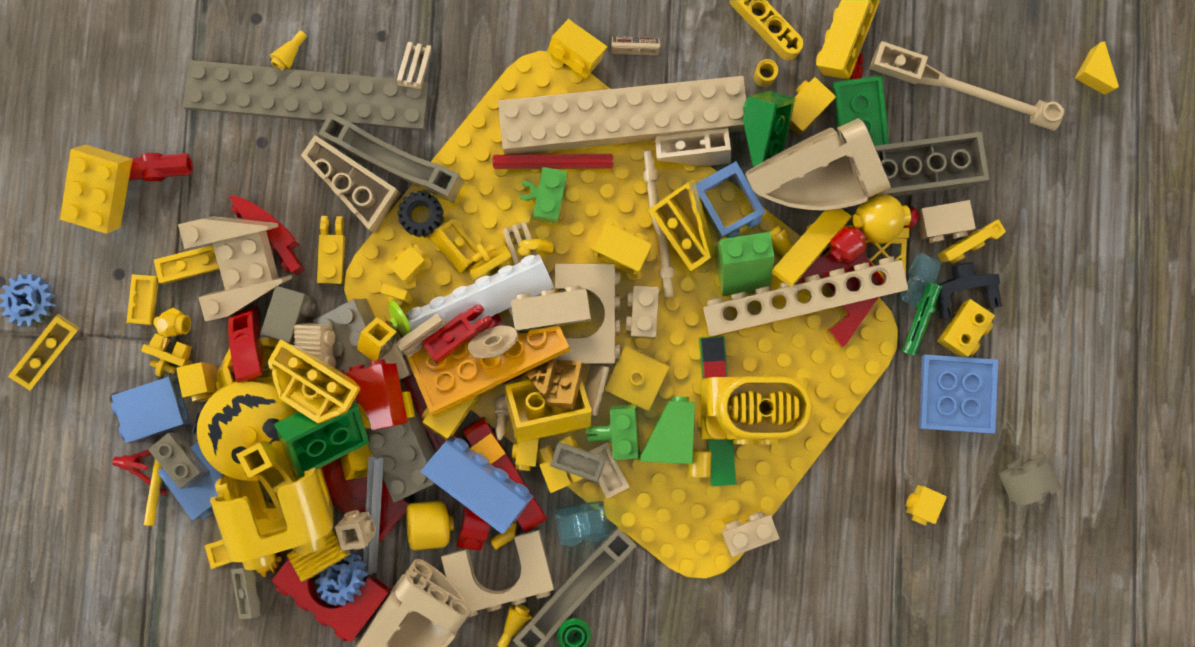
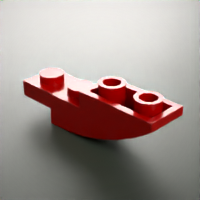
(279, 237)
(245, 344)

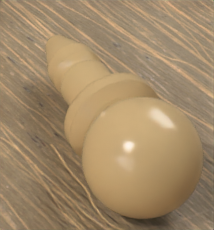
(502, 414)

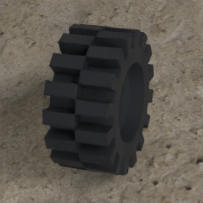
(413, 201)

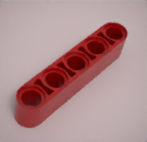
(532, 514)

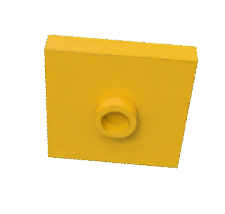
(636, 378)

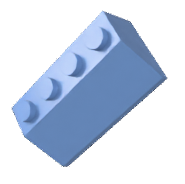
(477, 484)

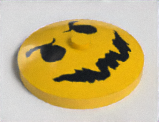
(237, 420)

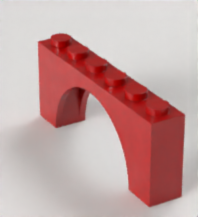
(379, 393)

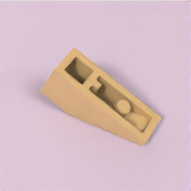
(695, 148)

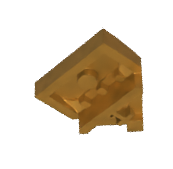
(558, 382)

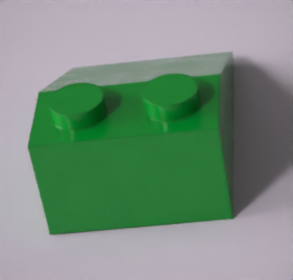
(767, 124)
(316, 444)

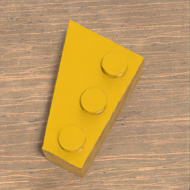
(685, 224)

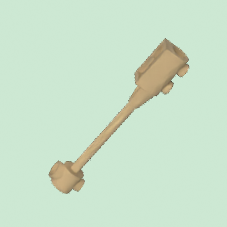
(913, 69)

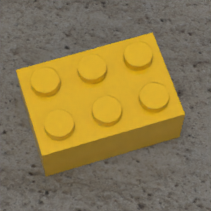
(95, 188)
(536, 419)

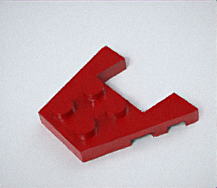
(856, 311)

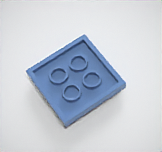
(958, 394)

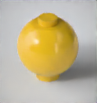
(881, 218)

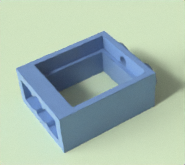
(717, 179)

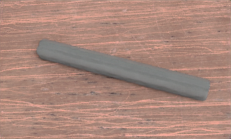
(373, 505)

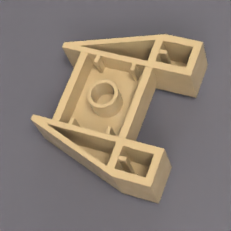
(243, 261)

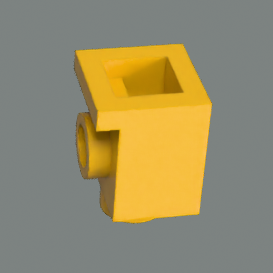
(408, 263)
(526, 454)

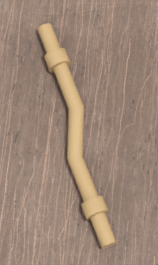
(666, 271)

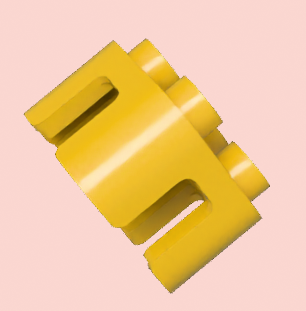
(254, 527)

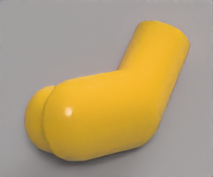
(535, 244)
(501, 539)

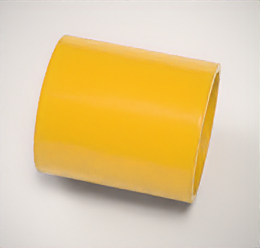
(768, 65)
(700, 464)

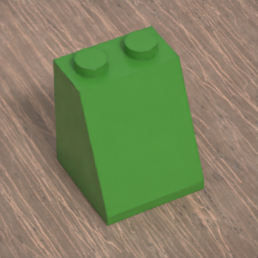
(744, 263)
(672, 434)

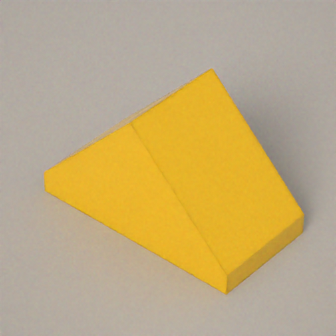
(1098, 70)

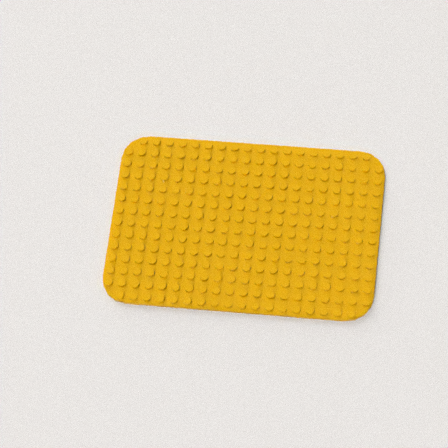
(663, 507)

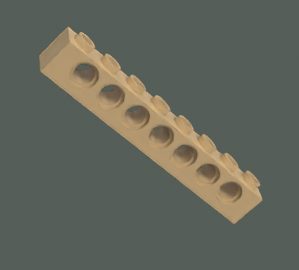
(893, 282)

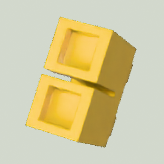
(555, 477)

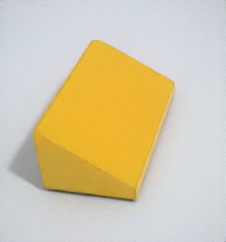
(455, 245)

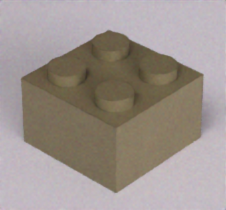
(286, 311)

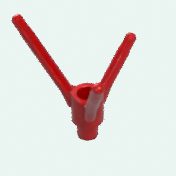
(133, 465)

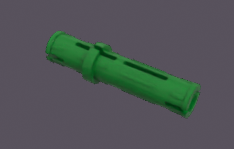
(922, 317)

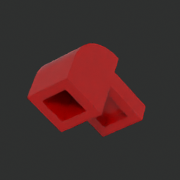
(472, 531)

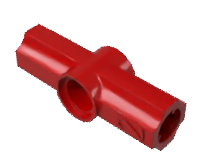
(156, 166)

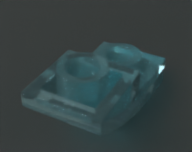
(922, 270)

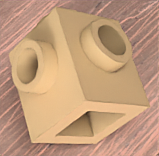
(355, 530)

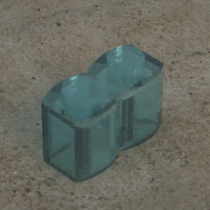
(581, 523)

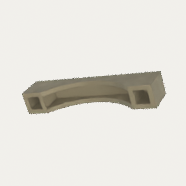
(410, 168)
(575, 590)

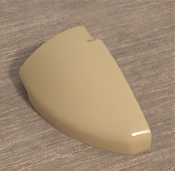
(823, 171)
(418, 611)

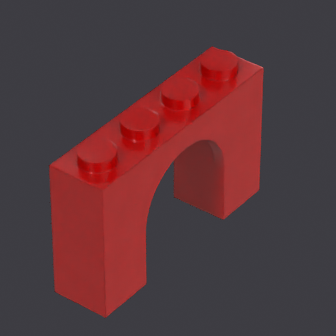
(345, 620)

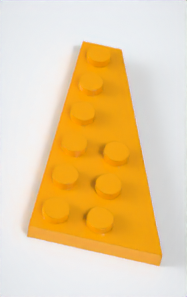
(465, 376)

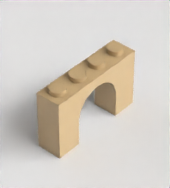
(600, 282)
(534, 576)

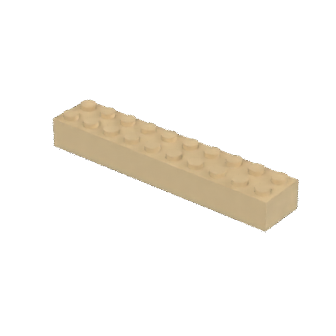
(620, 115)

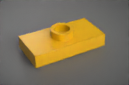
(397, 294)
(142, 299)

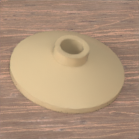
(493, 342)

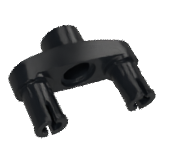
(966, 278)

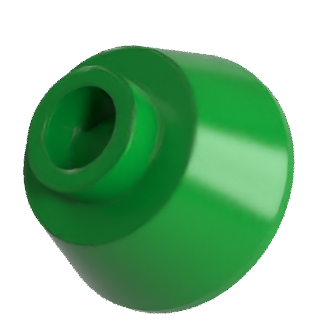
(574, 633)

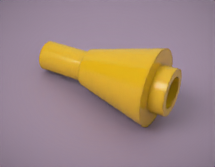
(285, 55)
(516, 619)

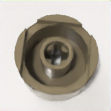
(1029, 480)

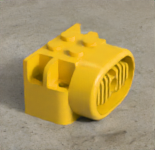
(733, 410)

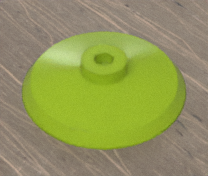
(398, 319)

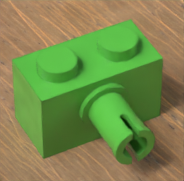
(621, 432)

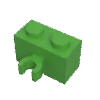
(548, 196)

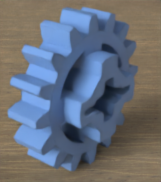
(36, 293)
(342, 579)

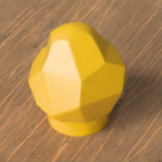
(172, 323)

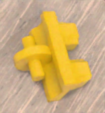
(488, 260)
(158, 349)

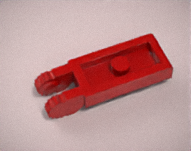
(456, 333)

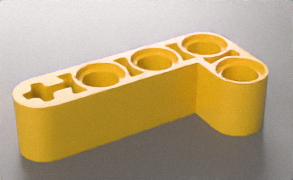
(770, 18)

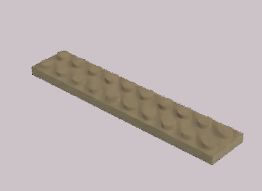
(304, 95)

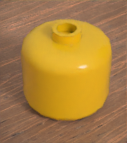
(428, 525)

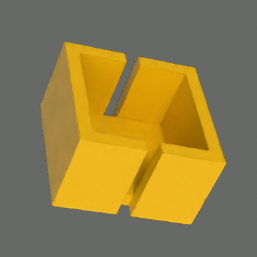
(622, 249)

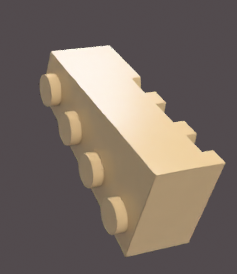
(357, 187)

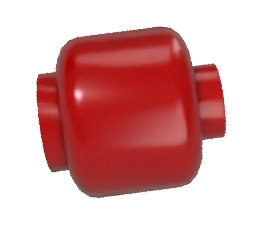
(847, 244)

